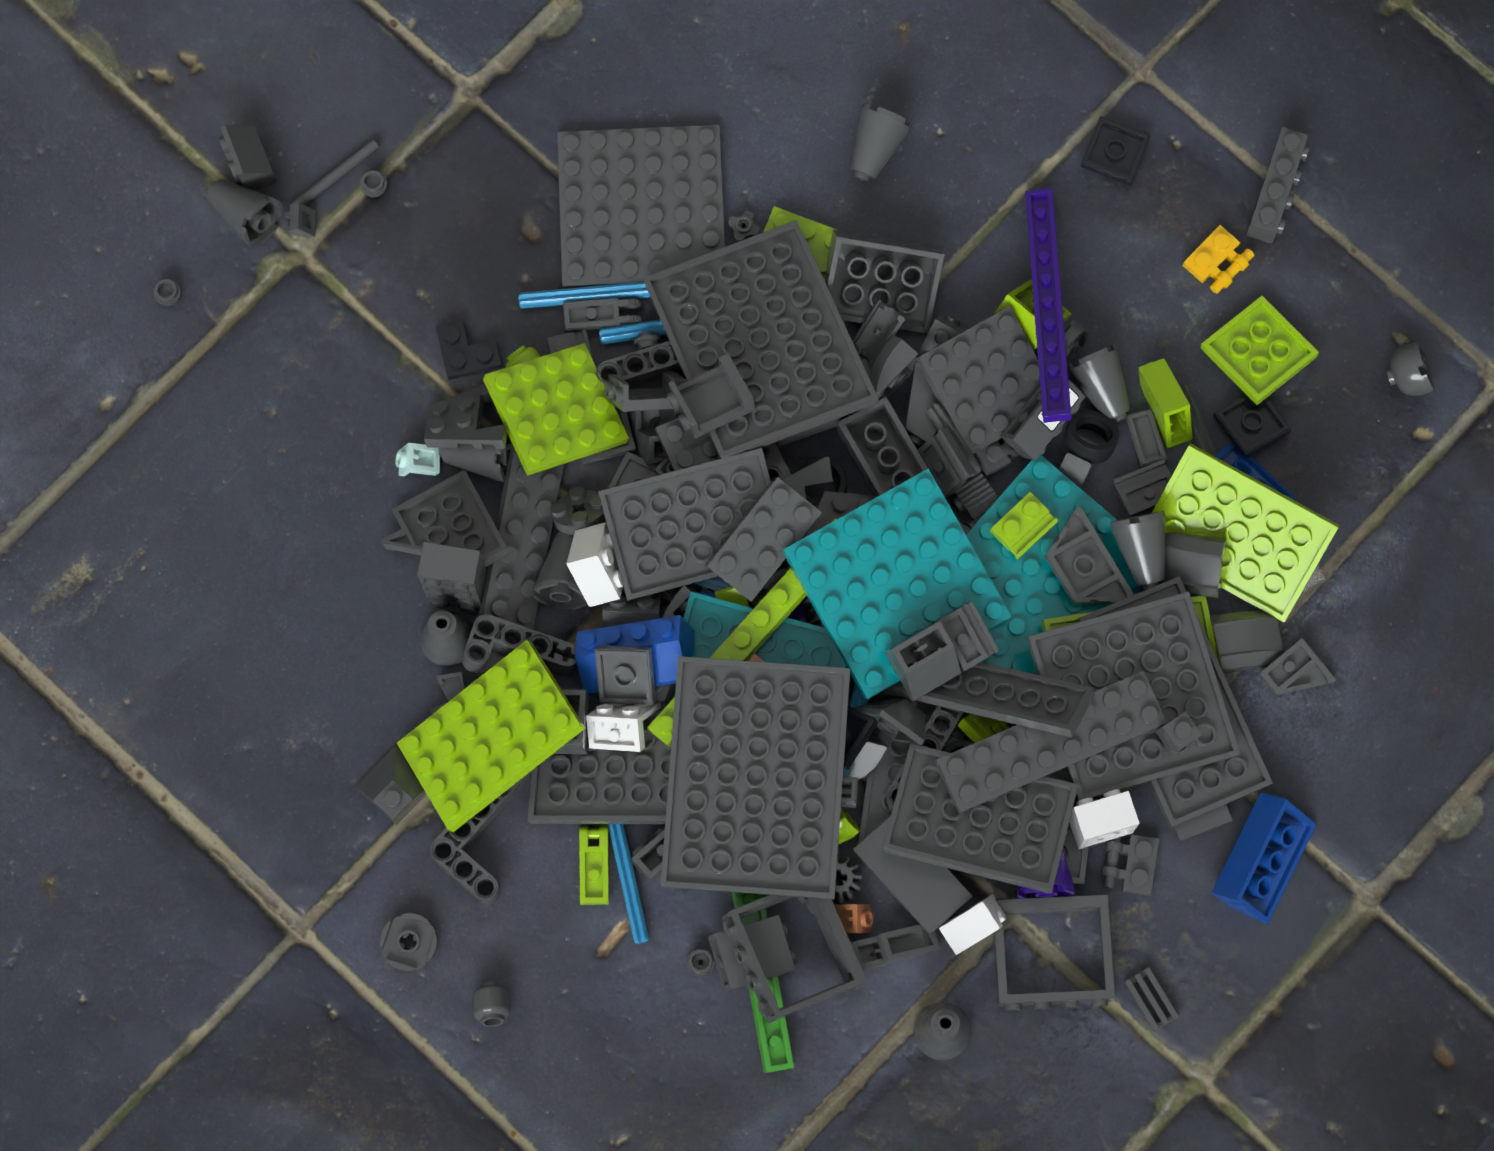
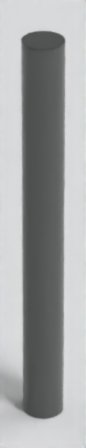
(336, 173)

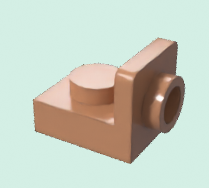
(855, 917)

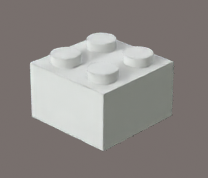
(595, 565)
(1103, 819)

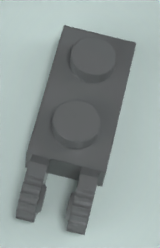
(599, 314)

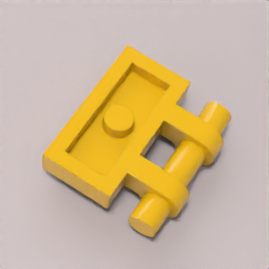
(1212, 253)

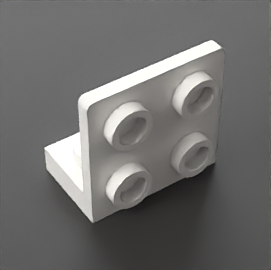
(619, 726)

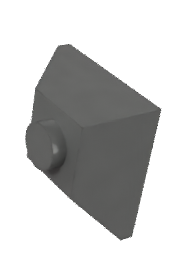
(898, 719)
(392, 786)

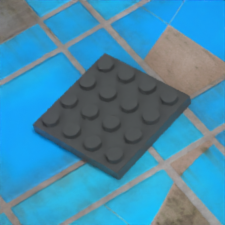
(983, 377)

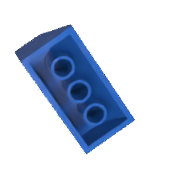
(666, 636)
(1264, 857)

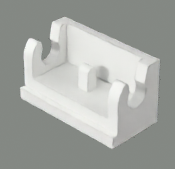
(973, 924)

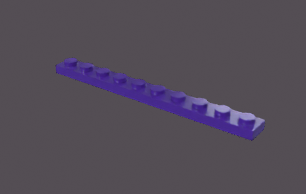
(1048, 306)

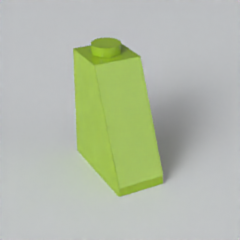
(1167, 402)

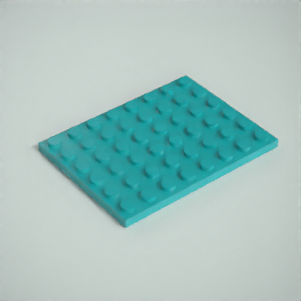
(1029, 583)

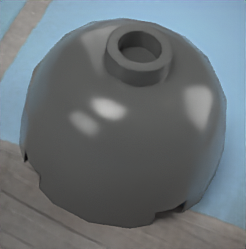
(1410, 370)

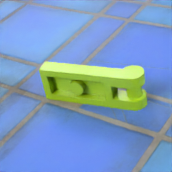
(594, 866)

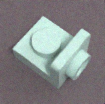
(418, 460)

